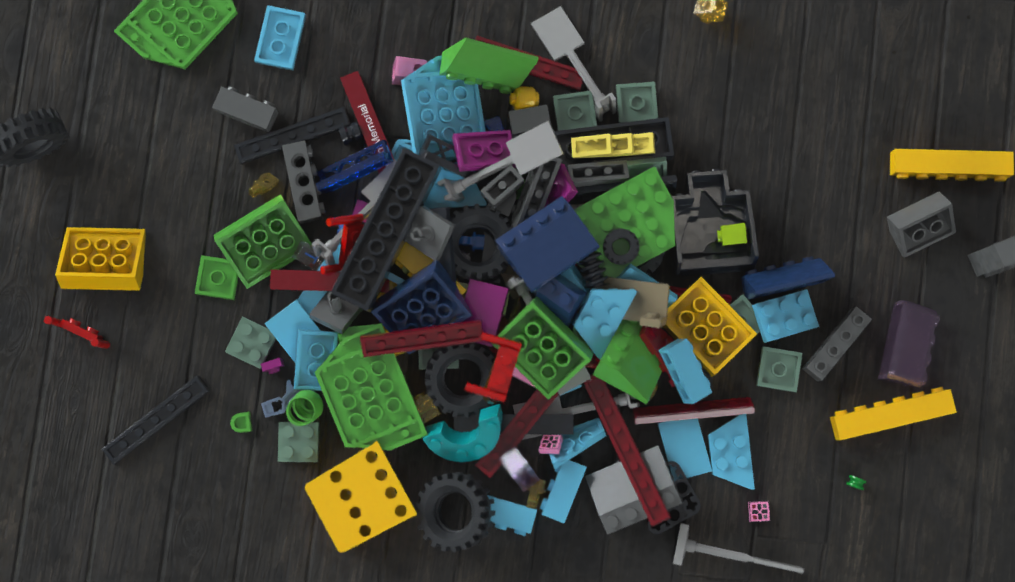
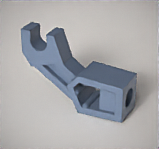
(290, 393)

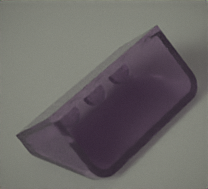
(908, 344)

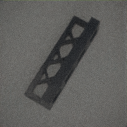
(449, 165)

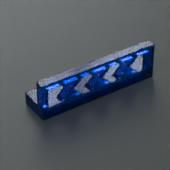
(357, 169)

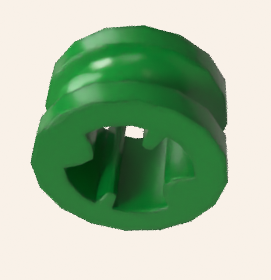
(856, 482)

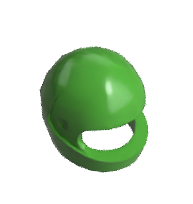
(306, 406)

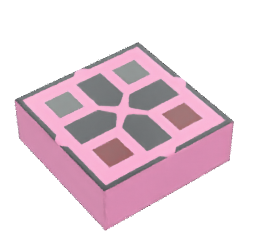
(550, 444)
(759, 511)

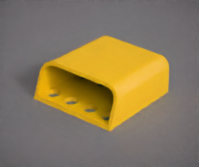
(359, 498)

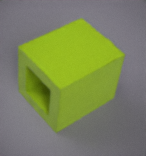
(732, 234)

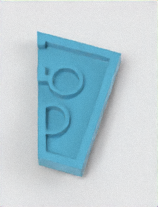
(573, 444)

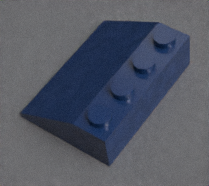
(547, 244)
(785, 278)
(422, 301)

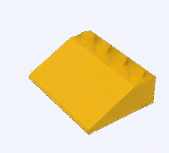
(101, 259)
(708, 325)

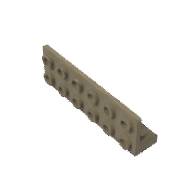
(649, 303)

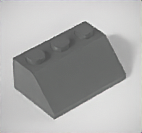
(922, 224)

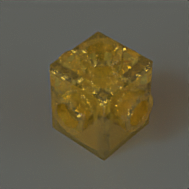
(711, 10)

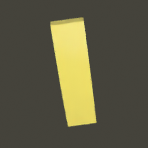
(613, 145)

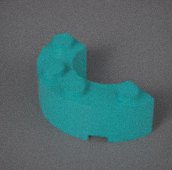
(466, 445)

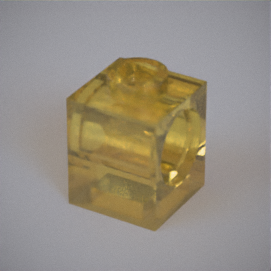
(426, 407)

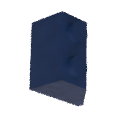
(562, 298)

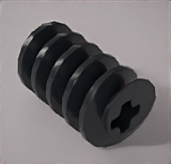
(593, 270)

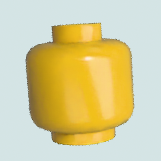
(524, 98)

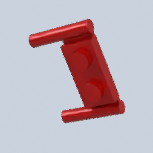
(351, 231)
(74, 326)
(502, 368)

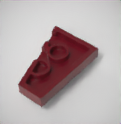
(655, 339)

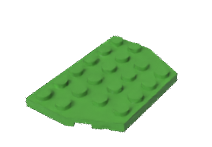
(175, 29)
(635, 205)
(369, 396)

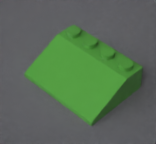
(486, 65)
(261, 241)
(548, 349)
(629, 363)

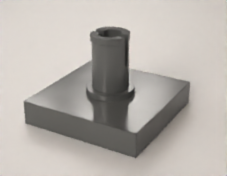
(430, 233)
(334, 313)

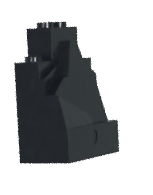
(698, 219)

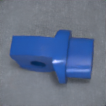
(475, 242)

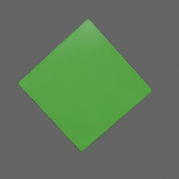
(216, 278)

